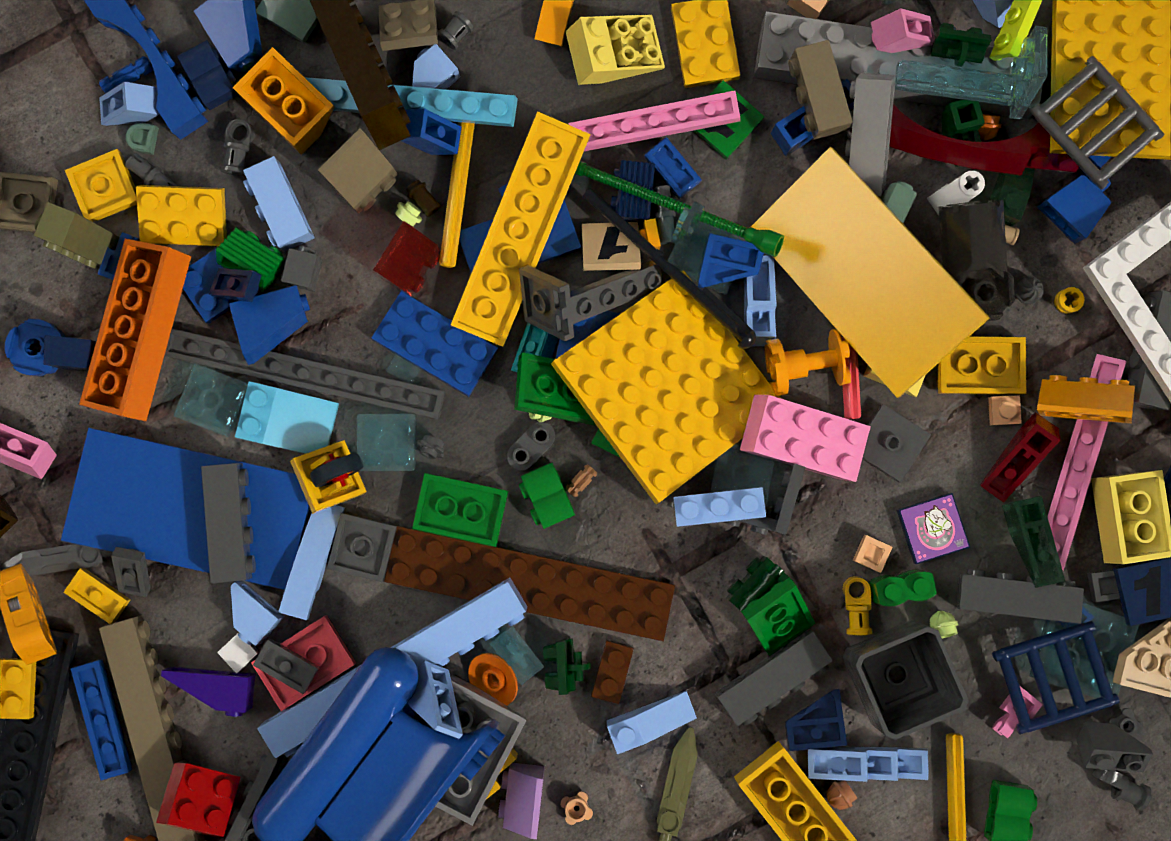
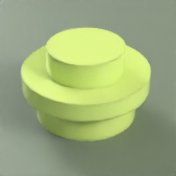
(408, 213)

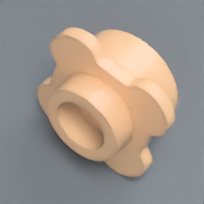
(572, 815)

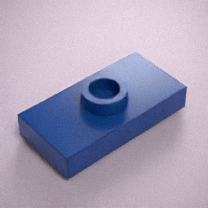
(673, 168)

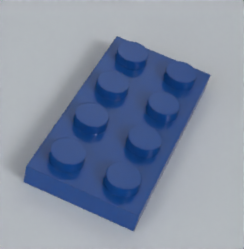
(433, 344)

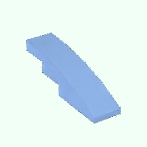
(310, 563)
(868, 763)

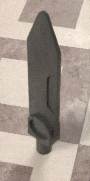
(58, 559)

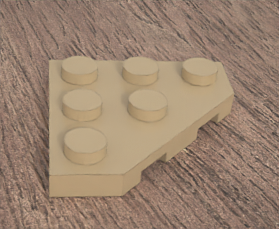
(1147, 662)

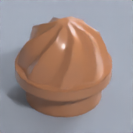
(840, 795)

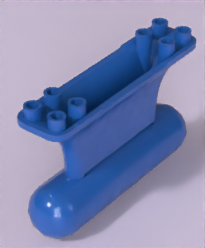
(370, 764)

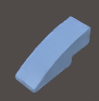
(761, 302)

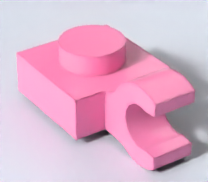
(1006, 724)

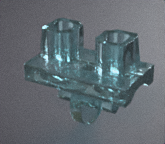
(517, 654)

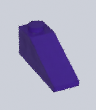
(216, 688)

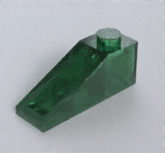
(1015, 193)
(1034, 540)

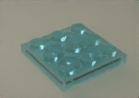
(1111, 638)

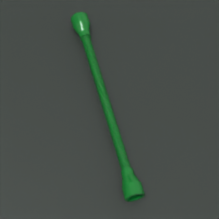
(764, 240)

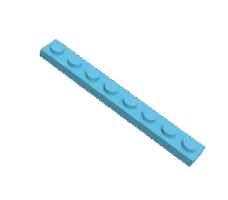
(449, 104)

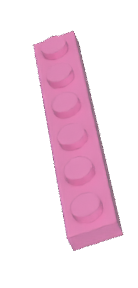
(660, 120)

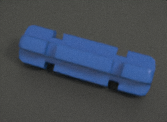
(127, 74)

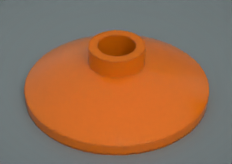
(494, 677)

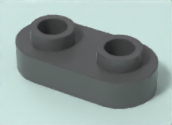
(532, 447)

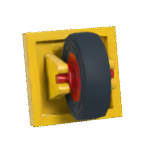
(329, 476)

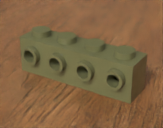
(74, 235)

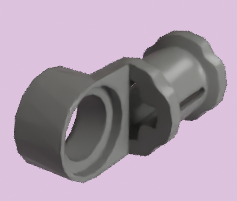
(236, 149)
(1124, 789)

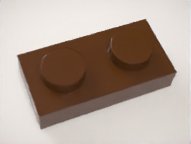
(612, 672)

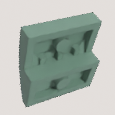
(292, 16)

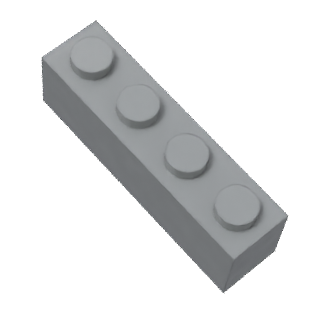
(871, 128)

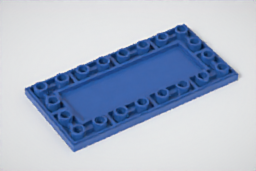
(153, 502)

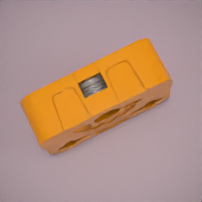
(24, 615)

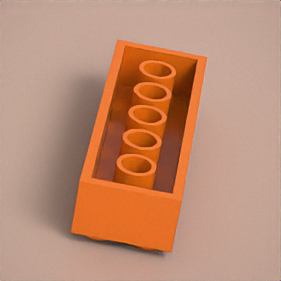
(135, 329)

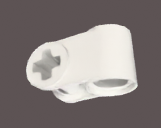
(956, 192)

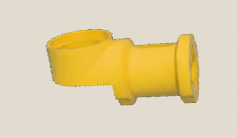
(858, 607)

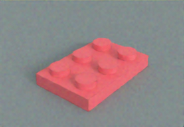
(319, 645)

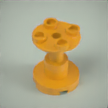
(796, 364)

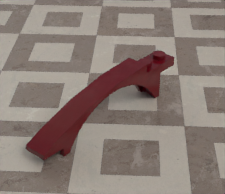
(1002, 156)

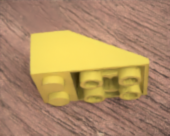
(613, 47)

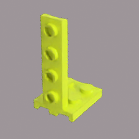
(1015, 29)

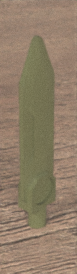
(677, 786)

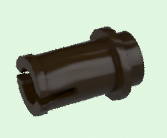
(422, 197)

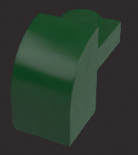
(962, 120)

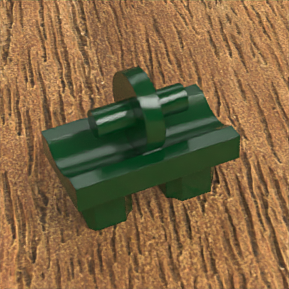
(960, 44)
(569, 666)

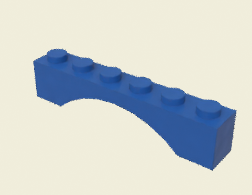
(174, 102)

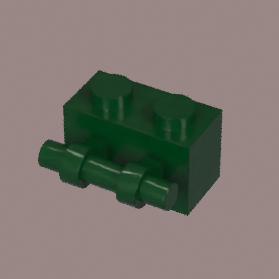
(760, 579)

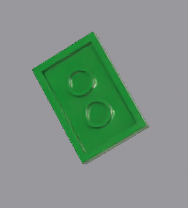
(544, 392)
(460, 509)
(778, 616)

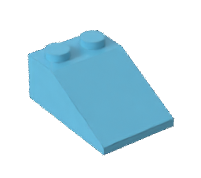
(286, 419)

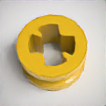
(1077, 303)

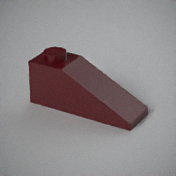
(1021, 456)

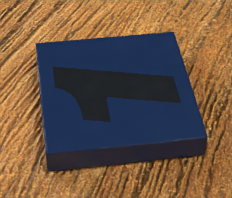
(1145, 590)

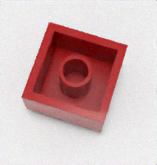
(198, 799)

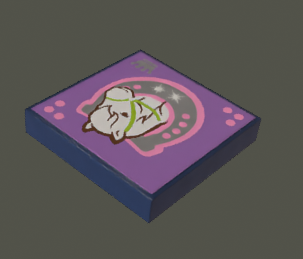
(933, 528)

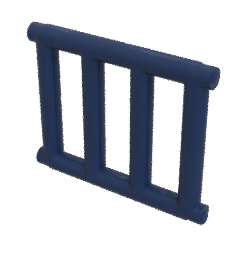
(1053, 715)

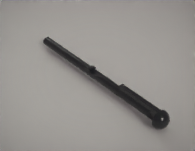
(703, 297)

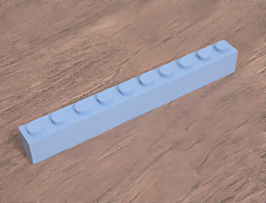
(432, 644)

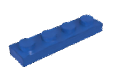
(101, 719)

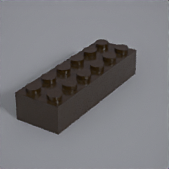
(360, 69)

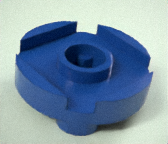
(18, 346)

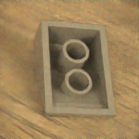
(359, 172)

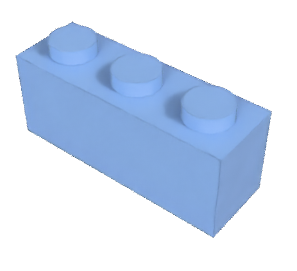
(277, 204)
(719, 507)

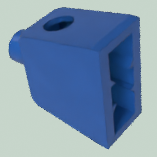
(1076, 208)

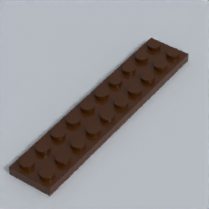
(546, 584)

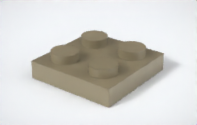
(407, 24)

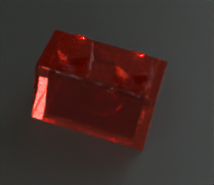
(407, 259)

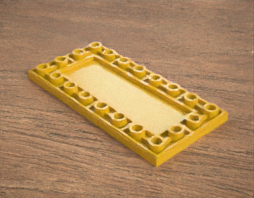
(869, 274)

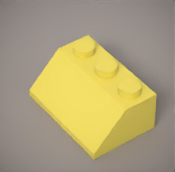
(1132, 517)

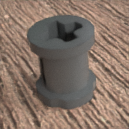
(455, 30)

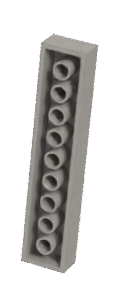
(857, 54)

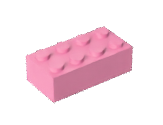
(805, 437)

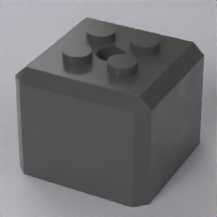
(923, 694)

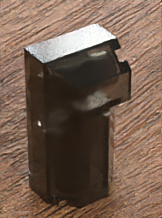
(976, 253)

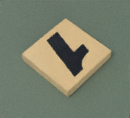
(608, 248)

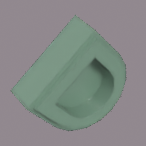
(142, 137)

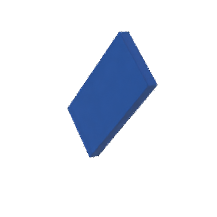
(560, 242)

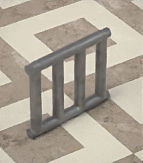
(1131, 111)

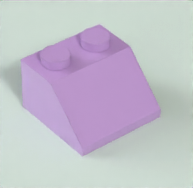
(523, 799)

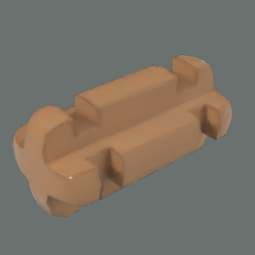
(581, 480)

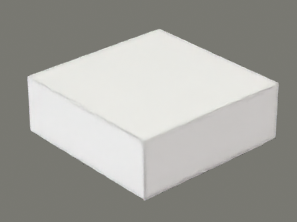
(238, 653)

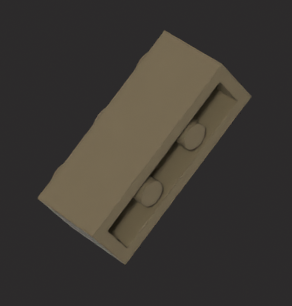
(820, 89)

